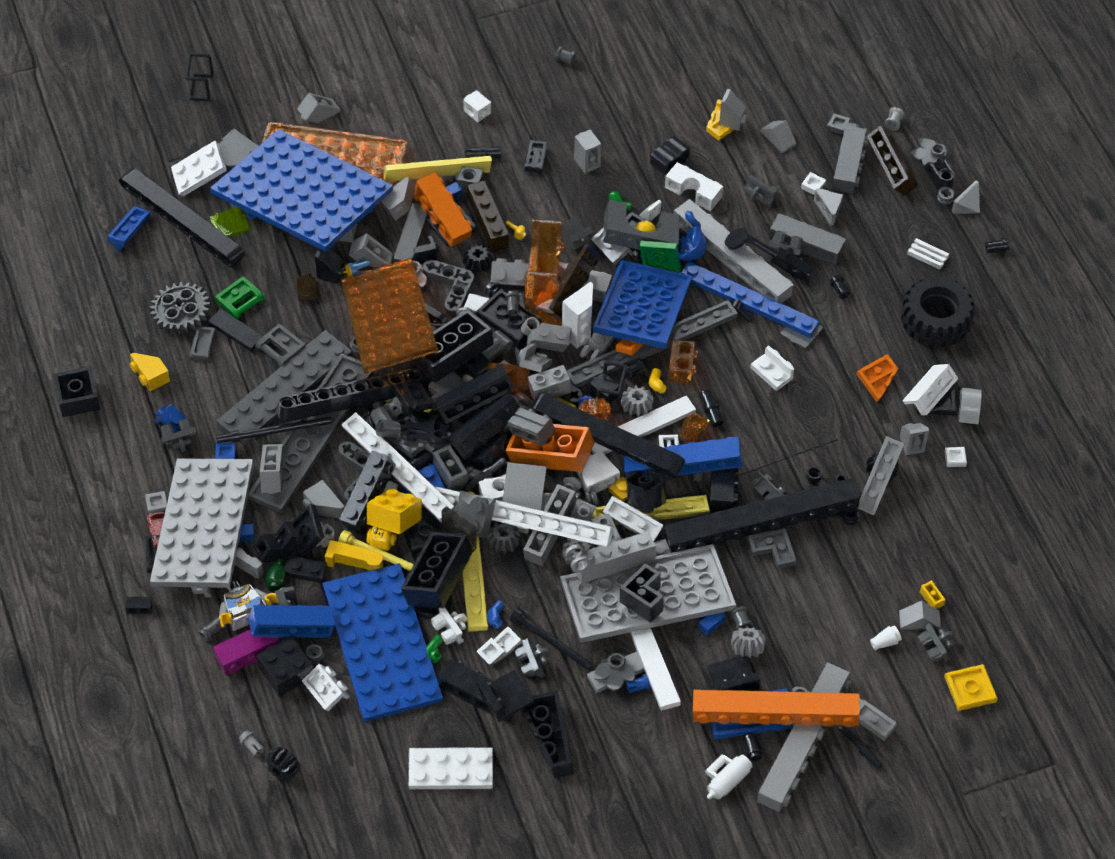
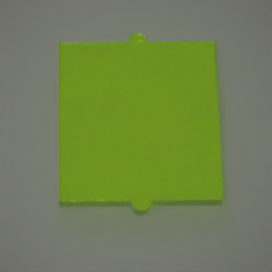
(230, 222)

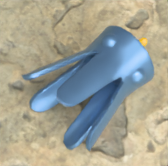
(352, 268)

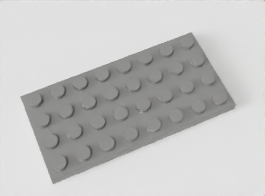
(202, 523)
(690, 585)

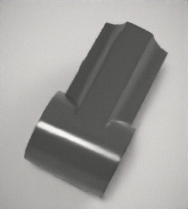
(501, 345)
(384, 424)

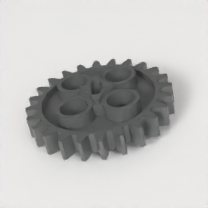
(180, 307)

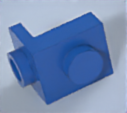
(169, 415)

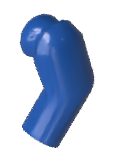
(493, 614)

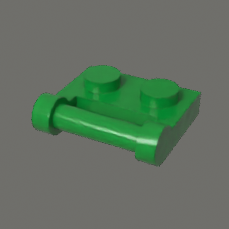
(235, 294)

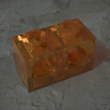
(682, 358)

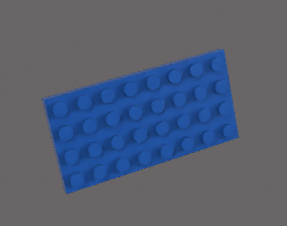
(382, 643)

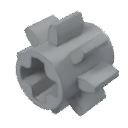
(328, 533)

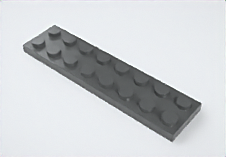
(295, 376)

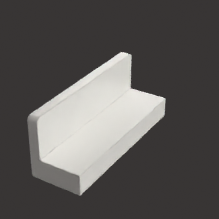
(931, 388)

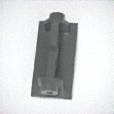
(765, 484)

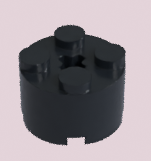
(646, 490)

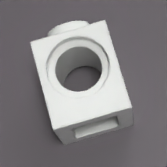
(477, 106)

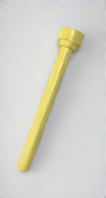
(347, 538)

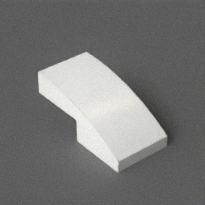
(500, 647)

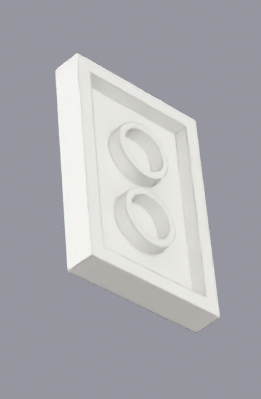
(198, 168)

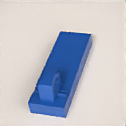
(128, 227)

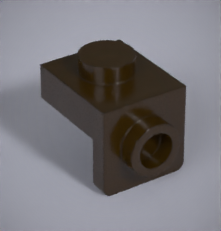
(306, 287)

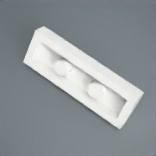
(632, 518)

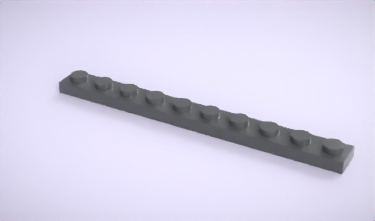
(682, 331)

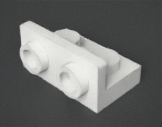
(773, 369)
(325, 686)

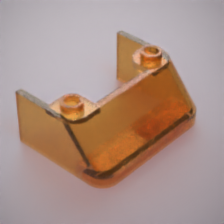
(544, 262)

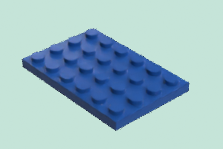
(642, 304)

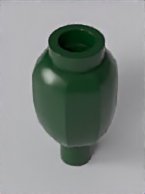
(276, 576)

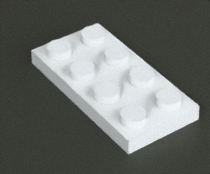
(450, 768)

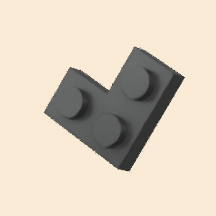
(773, 542)

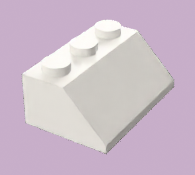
(578, 315)

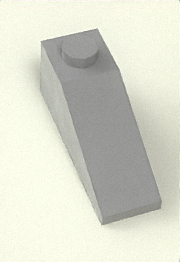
(271, 468)

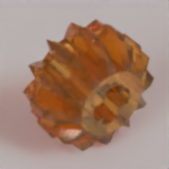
(597, 408)

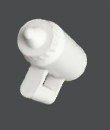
(729, 777)

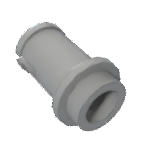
(248, 739)

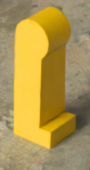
(353, 556)

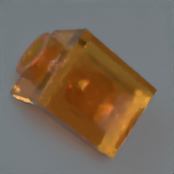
(693, 427)

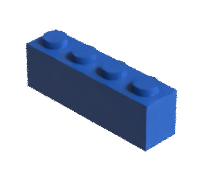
(291, 621)

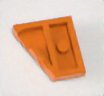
(878, 376)

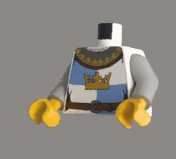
(240, 602)

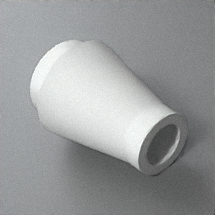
(888, 637)

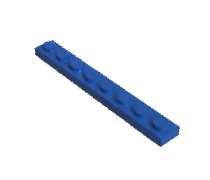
(751, 300)

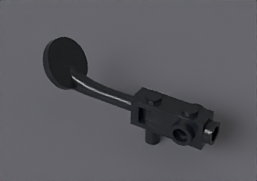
(782, 258)

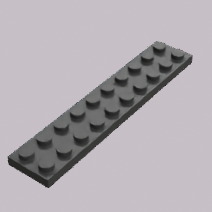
(305, 445)

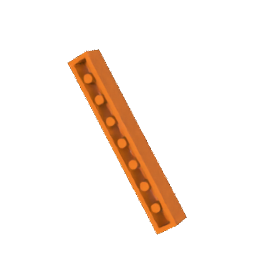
(776, 707)

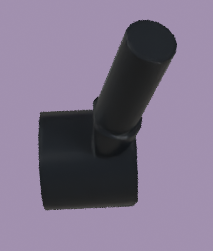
(737, 304)

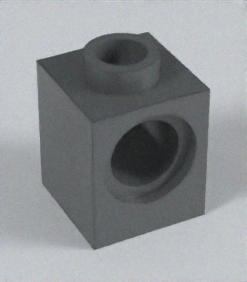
(468, 176)

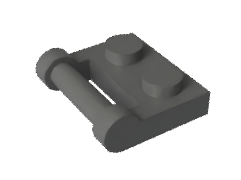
(283, 340)

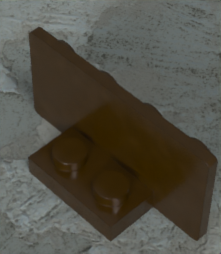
(574, 277)

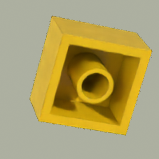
(394, 511)

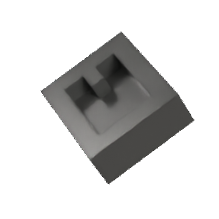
(285, 595)

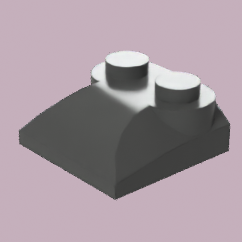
(477, 511)

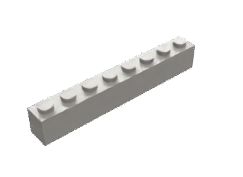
(741, 261)
(799, 746)

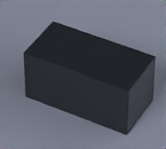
(138, 605)

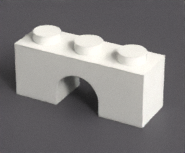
(682, 178)

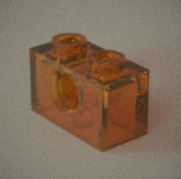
(517, 374)

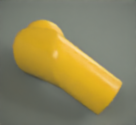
(655, 383)

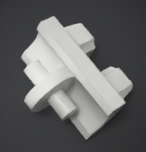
(452, 624)

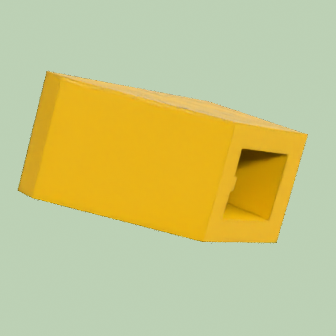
(150, 370)

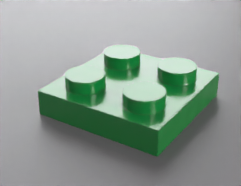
(661, 255)

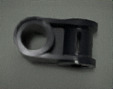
(940, 173)

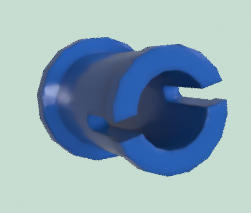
(638, 684)

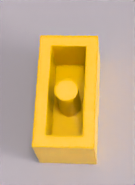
(932, 595)

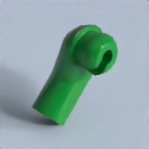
(615, 196)
(432, 649)

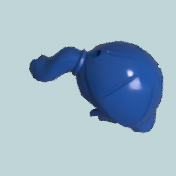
(695, 242)

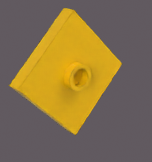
(970, 687)

